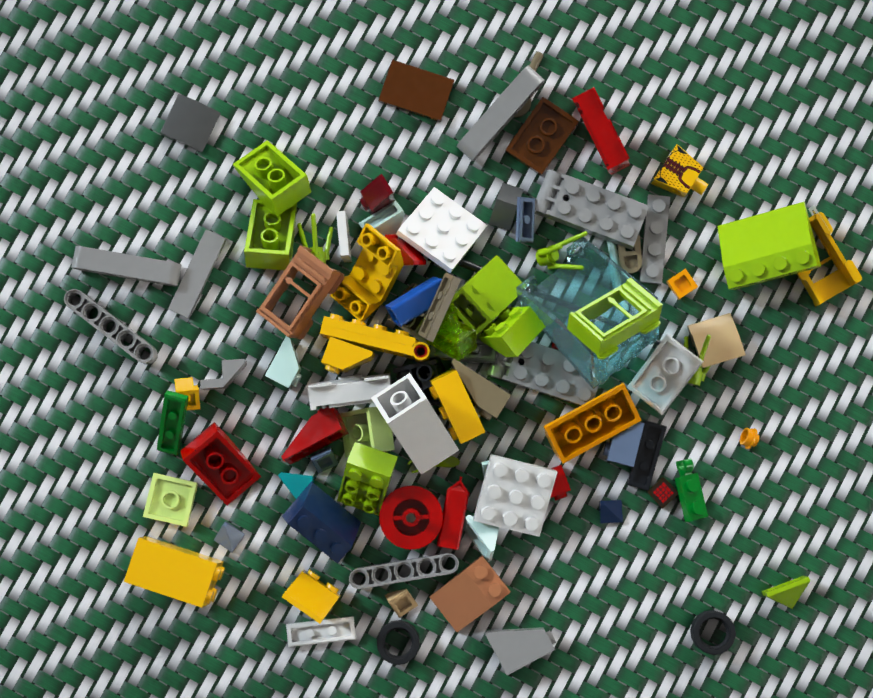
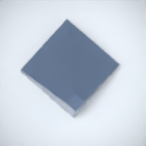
(229, 536)

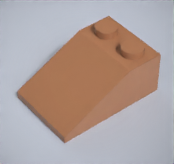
(470, 594)

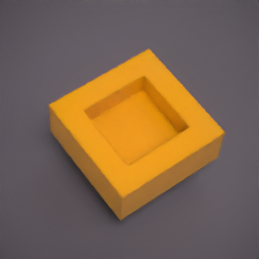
(681, 284)

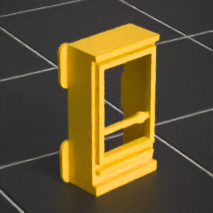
(836, 282)

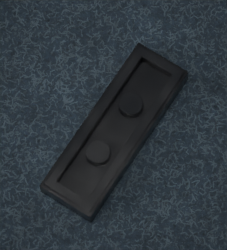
(647, 455)

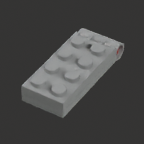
(590, 209)
(544, 372)

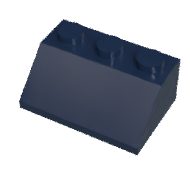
(323, 522)

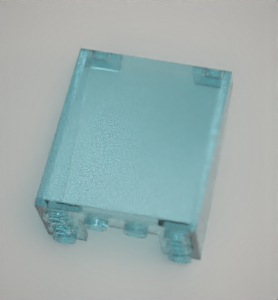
(570, 291)

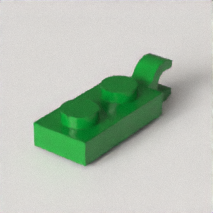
(690, 492)

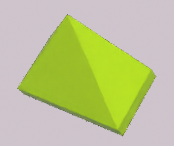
(788, 592)

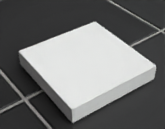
(343, 235)

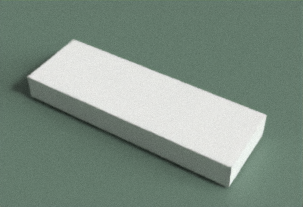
(327, 631)

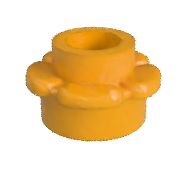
(749, 438)

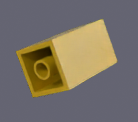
(174, 571)

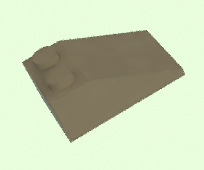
(483, 393)

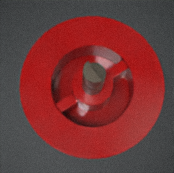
(411, 517)

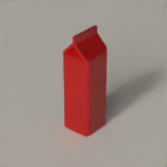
(453, 516)

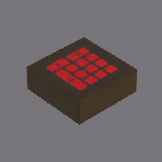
(662, 492)

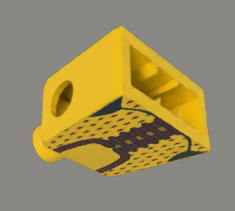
(680, 174)

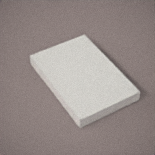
(664, 374)

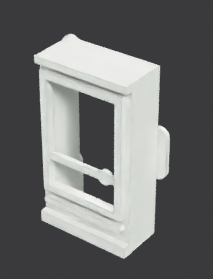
(347, 390)

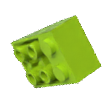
(486, 294)
(366, 478)

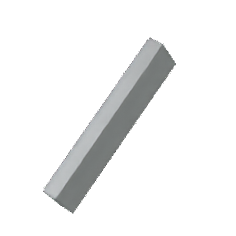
(197, 274)

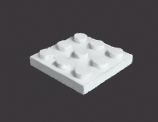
(441, 230)
(515, 495)

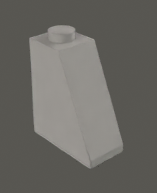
(520, 646)

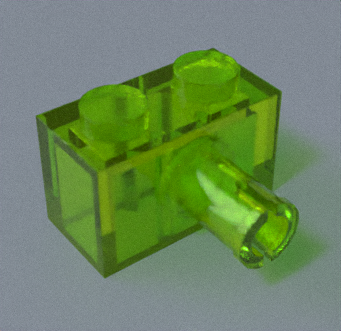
(454, 337)

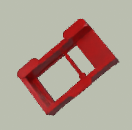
(601, 131)

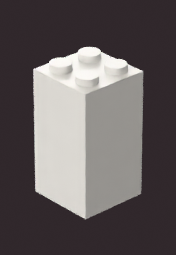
(415, 423)

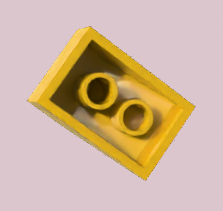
(312, 595)

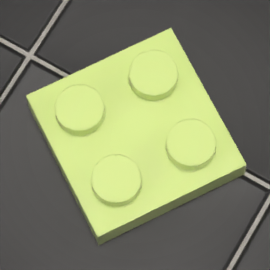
(170, 499)

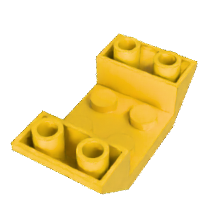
(371, 275)

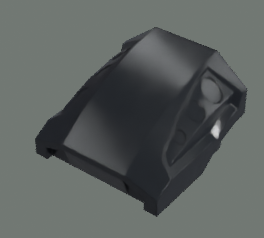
(423, 374)

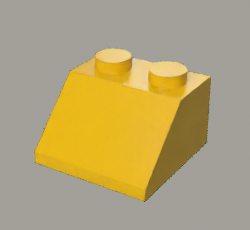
(344, 356)

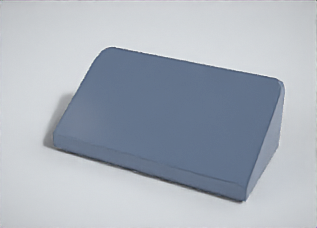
(525, 220)

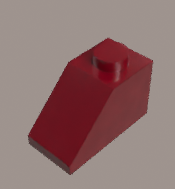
(376, 195)

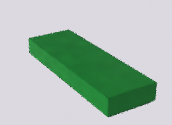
(172, 422)

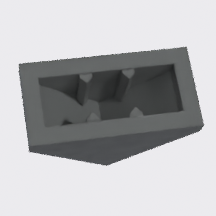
(505, 206)

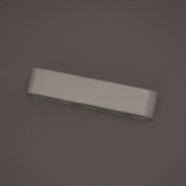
(500, 113)
(126, 266)
(101, 322)
(393, 575)

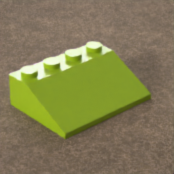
(768, 246)

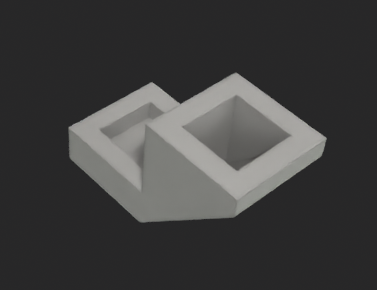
(230, 371)

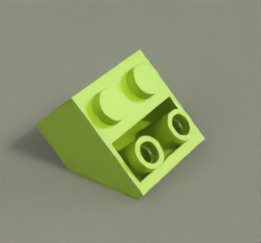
(512, 331)

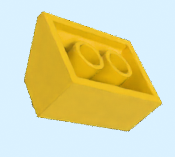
(456, 406)

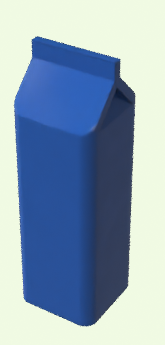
(413, 302)

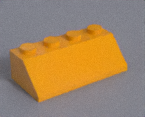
(592, 423)

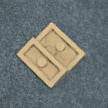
(724, 340)

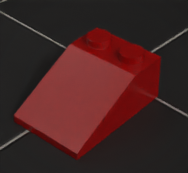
(219, 464)

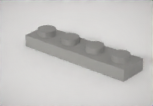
(654, 239)

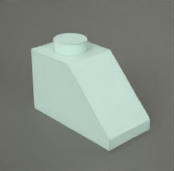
(285, 366)

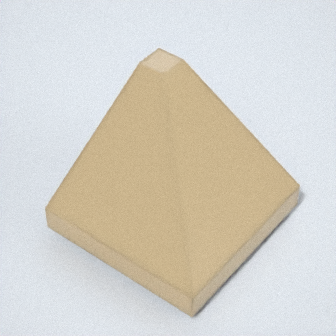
(401, 601)

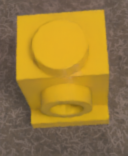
(186, 387)

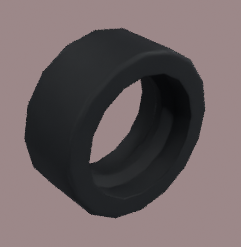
(730, 632)
(393, 659)

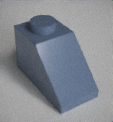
(624, 446)

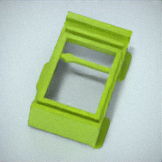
(606, 343)

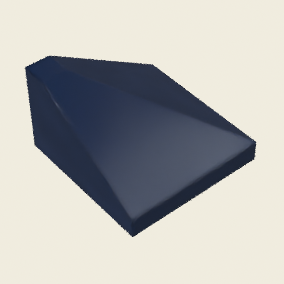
(611, 511)

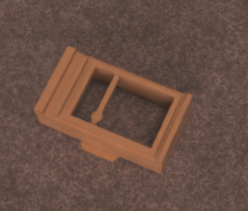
(317, 271)

